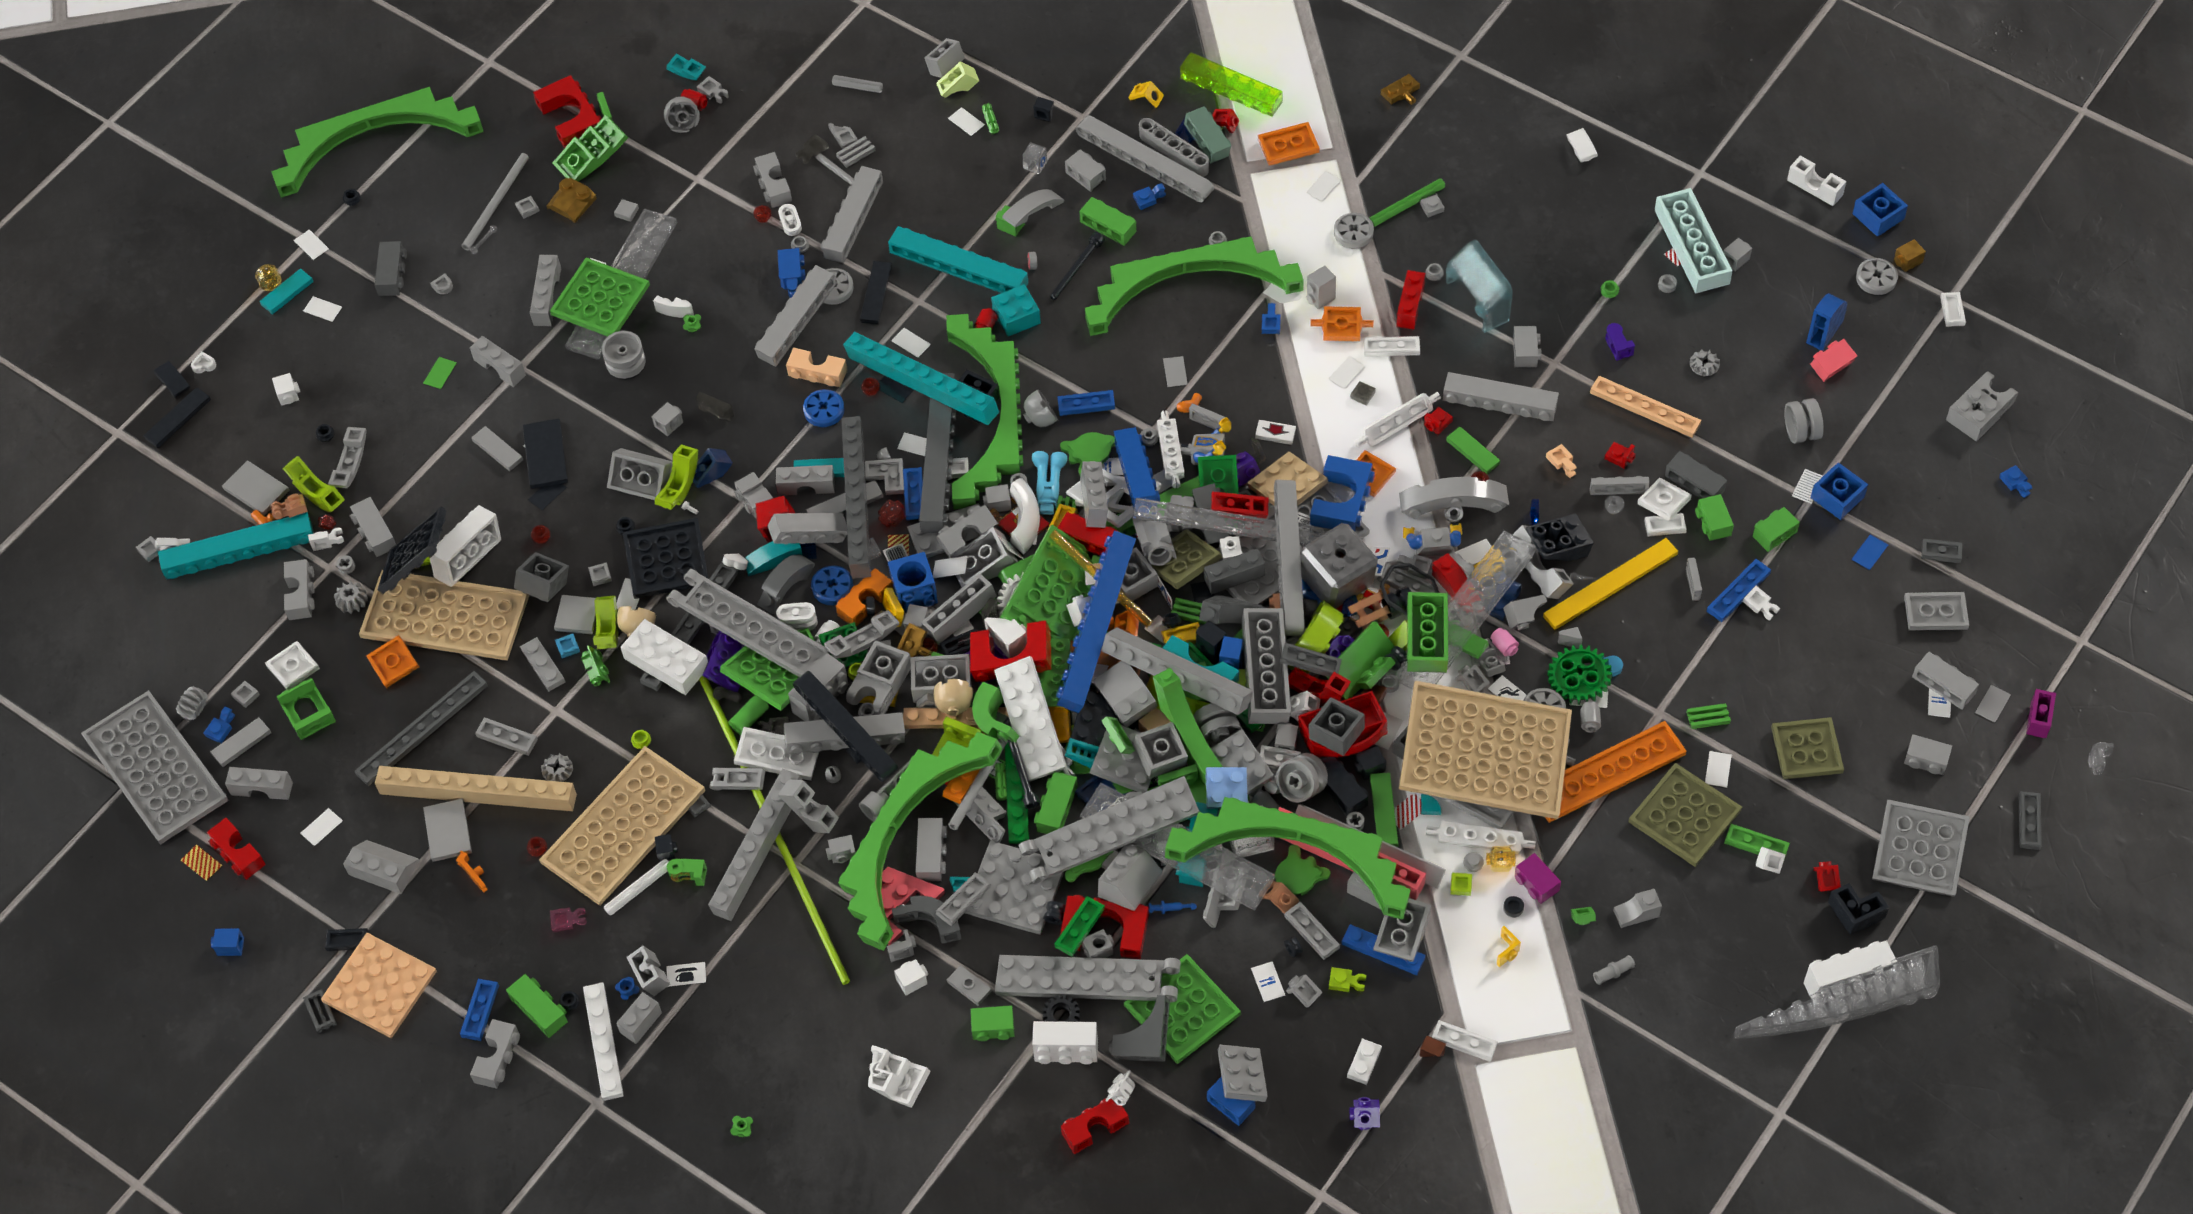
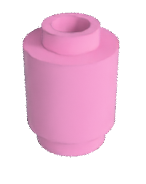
(1504, 642)

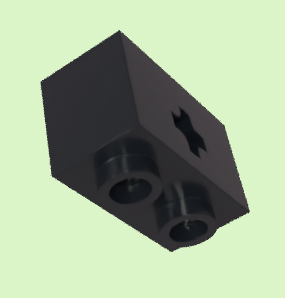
(1209, 641)

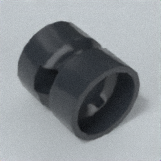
(1400, 599)

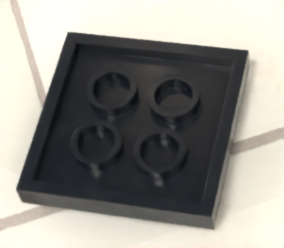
(1088, 722)

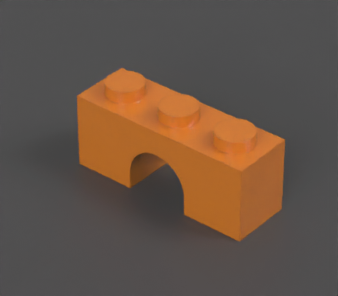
(851, 606)

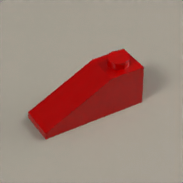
(1240, 504)
(1448, 574)

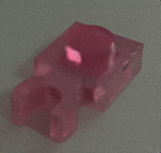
(564, 919)

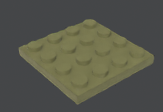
(1685, 814)

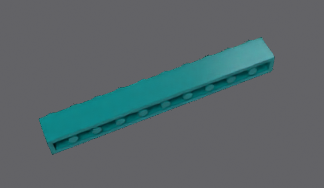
(921, 378)

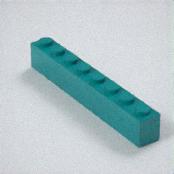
(956, 261)
(235, 546)

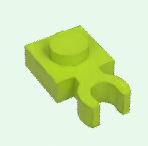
(1342, 980)

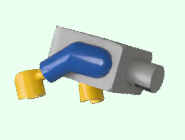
(1207, 444)
(1434, 540)

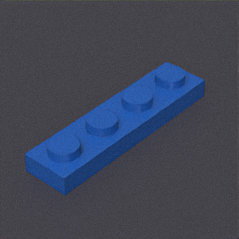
(1738, 590)
(1365, 941)

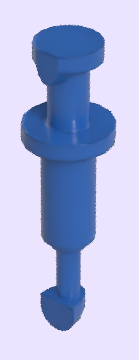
(1170, 907)

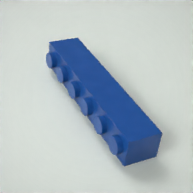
(1135, 465)

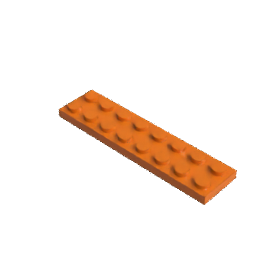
(1619, 766)

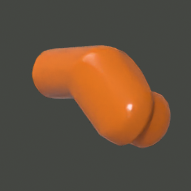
(1184, 405)
(260, 519)

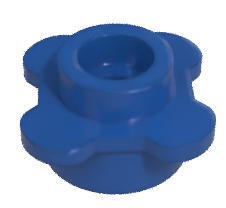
(626, 982)

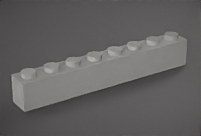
(1192, 676)
(752, 851)

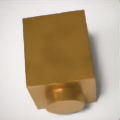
(1909, 255)

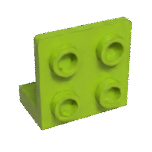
(957, 733)

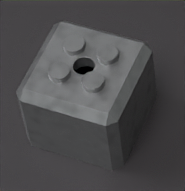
(1334, 577)

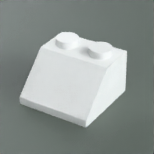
(1007, 635)

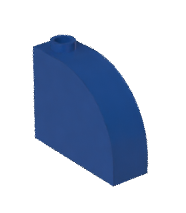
(1826, 321)

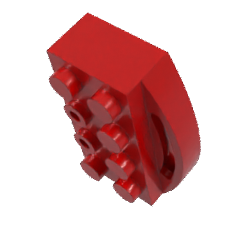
(1374, 726)

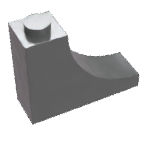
(1224, 609)
(1147, 1040)

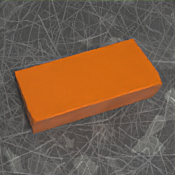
(1127, 622)

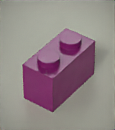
(2041, 713)
(1537, 878)

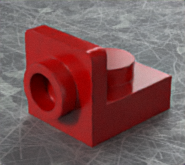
(1226, 118)
(1437, 420)
(1620, 455)
(1827, 876)

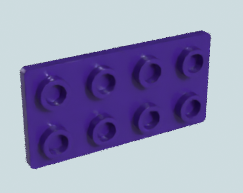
(720, 651)

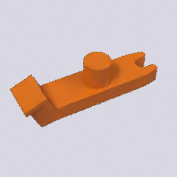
(474, 873)

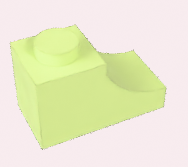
(959, 78)

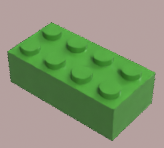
(1427, 632)

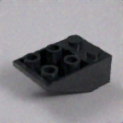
(1561, 538)

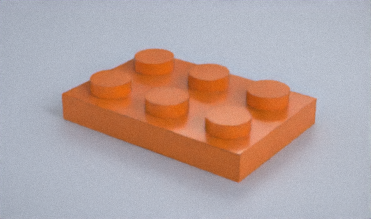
(1288, 143)

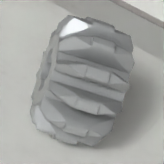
(350, 597)
(191, 703)

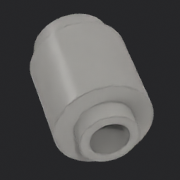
(1590, 717)

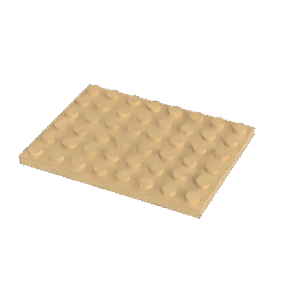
(1485, 749)

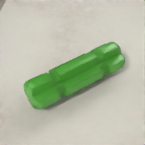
(990, 118)
(1000, 780)

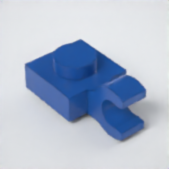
(1147, 197)
(1271, 321)
(2016, 479)
(220, 728)

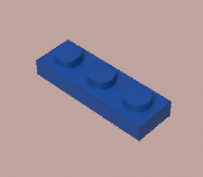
(1086, 402)
(913, 492)
(479, 1009)

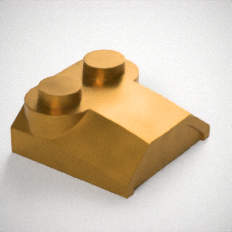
(572, 199)

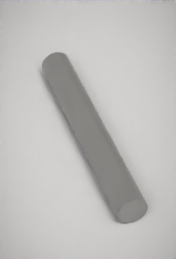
(835, 169)

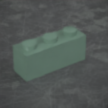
(1207, 134)

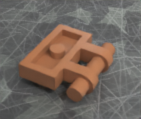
(291, 507)

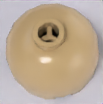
(630, 619)
(953, 696)

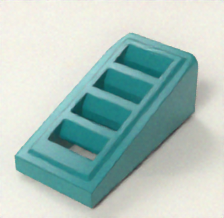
(1082, 759)

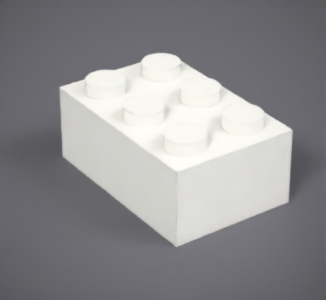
(1065, 1042)

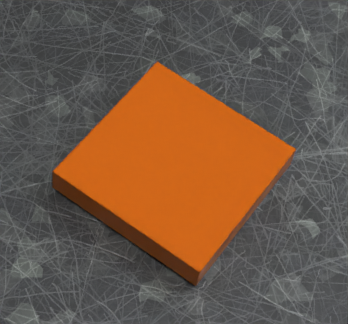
(1382, 470)
(392, 661)

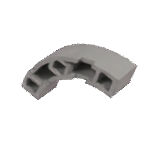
(1453, 493)

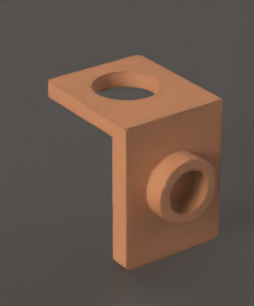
(1281, 896)

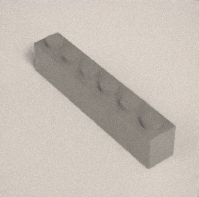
(852, 214)
(795, 315)
(1500, 396)
(818, 736)

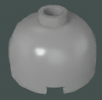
(681, 114)
(1038, 410)

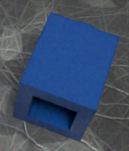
(227, 942)

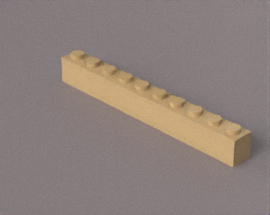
(476, 788)

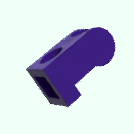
(1617, 342)

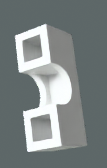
(1803, 175)

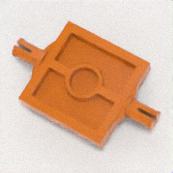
(1341, 323)

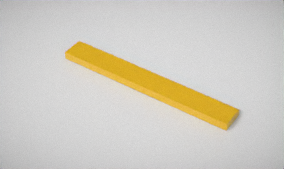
(1610, 583)

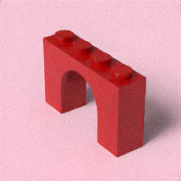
(567, 93)
(982, 651)
(1133, 923)

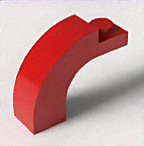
(1323, 689)

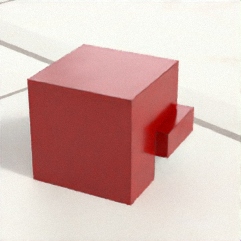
(765, 511)

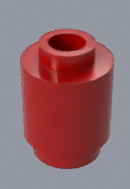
(697, 97)
(986, 319)

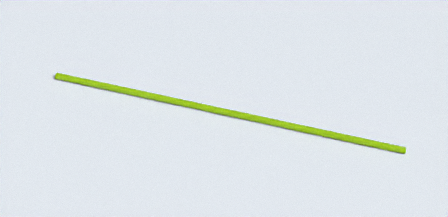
(781, 844)

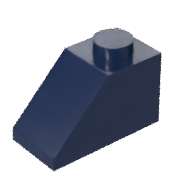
(711, 466)

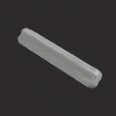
(857, 83)

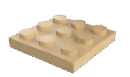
(1288, 468)

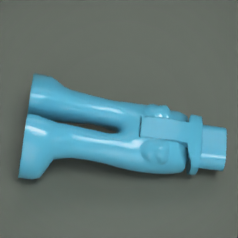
(1046, 491)

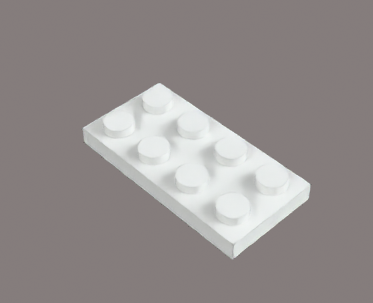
(768, 752)

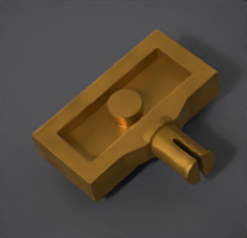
(1401, 90)
(913, 641)

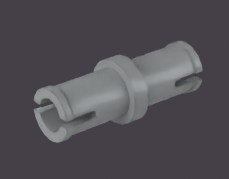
(1614, 970)

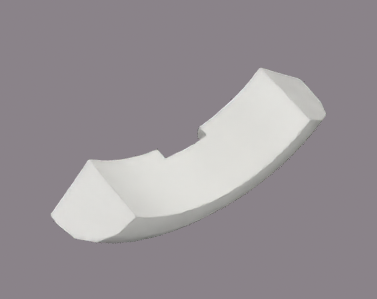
(1028, 527)

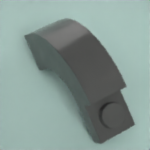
(780, 580)
(925, 909)

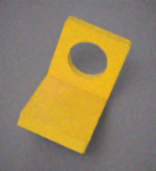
(1145, 90)
(1512, 951)

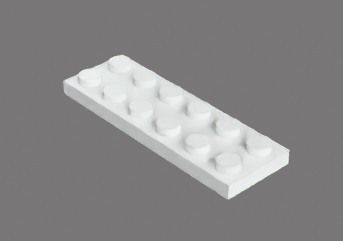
(1030, 718)

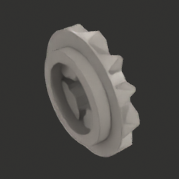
(1710, 367)
(562, 773)

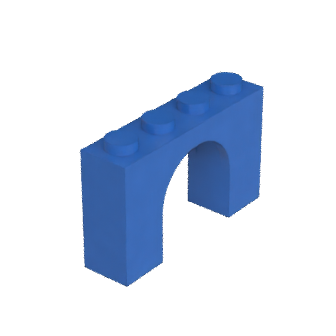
(1350, 473)

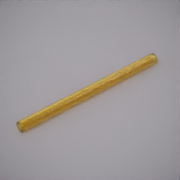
(1091, 569)

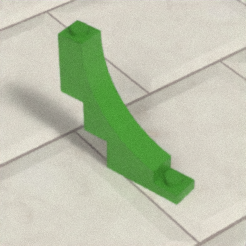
(1176, 709)

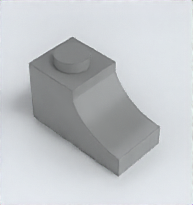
(1521, 612)
(1640, 908)

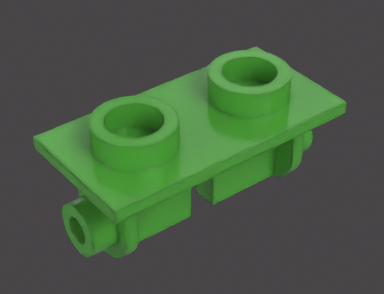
(593, 659)

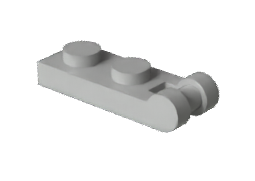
(737, 778)

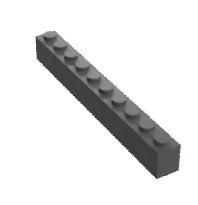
(936, 466)
(856, 498)

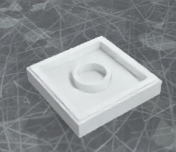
(1664, 499)
(292, 665)

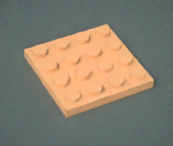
(379, 985)

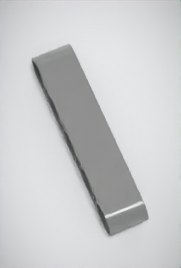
(1173, 146)

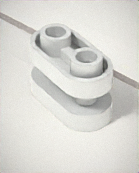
(798, 615)

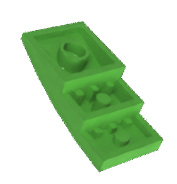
(590, 150)

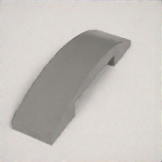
(1030, 204)
(350, 458)
(863, 638)

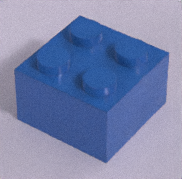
(1880, 209)
(1839, 491)

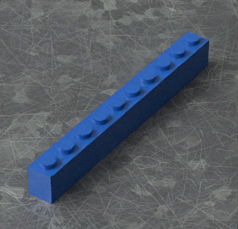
(1096, 621)

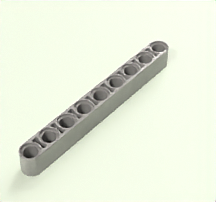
(1144, 158)
(1289, 556)

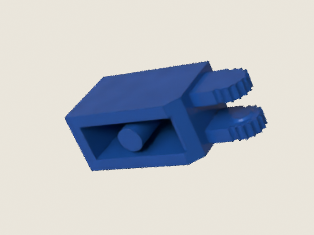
(790, 269)

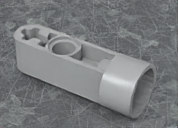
(875, 800)

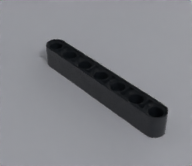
(845, 726)

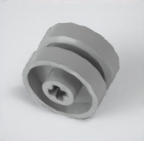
(623, 354)
(1803, 420)
(1216, 723)
(1301, 777)

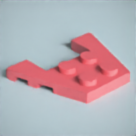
(897, 890)

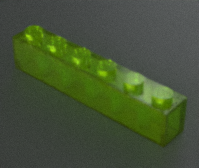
(1231, 84)

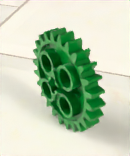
(1576, 659)

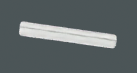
(637, 887)

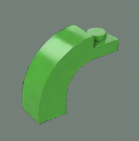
(985, 708)

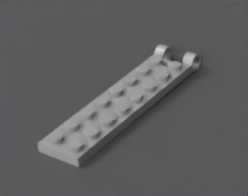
(748, 624)
(1111, 828)
(1085, 977)

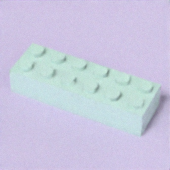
(1693, 240)

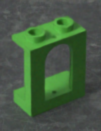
(314, 722)

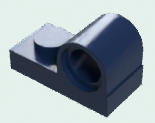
(1510, 595)

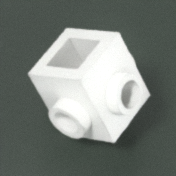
(1303, 703)

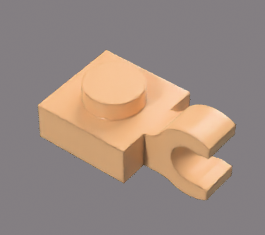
(1563, 458)

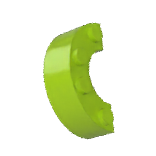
(1320, 630)

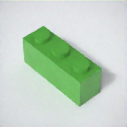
(1108, 221)
(1056, 802)
(537, 1005)

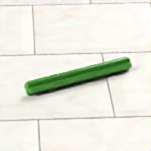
(1407, 202)

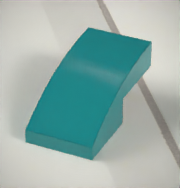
(687, 69)

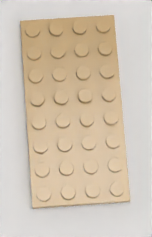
(446, 618)
(622, 825)

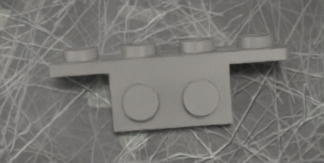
(985, 813)
(1216, 903)

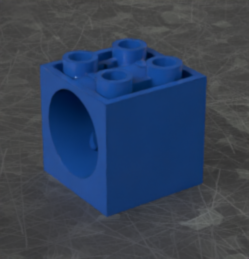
(913, 569)

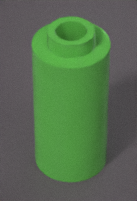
(748, 714)

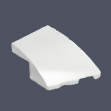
(896, 1076)

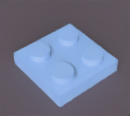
(1225, 782)

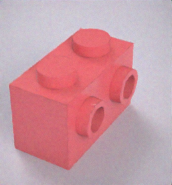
(1833, 359)

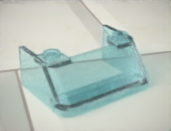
(1484, 282)

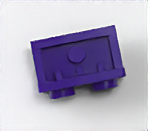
(1246, 468)

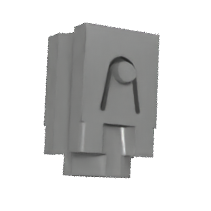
(1155, 541)

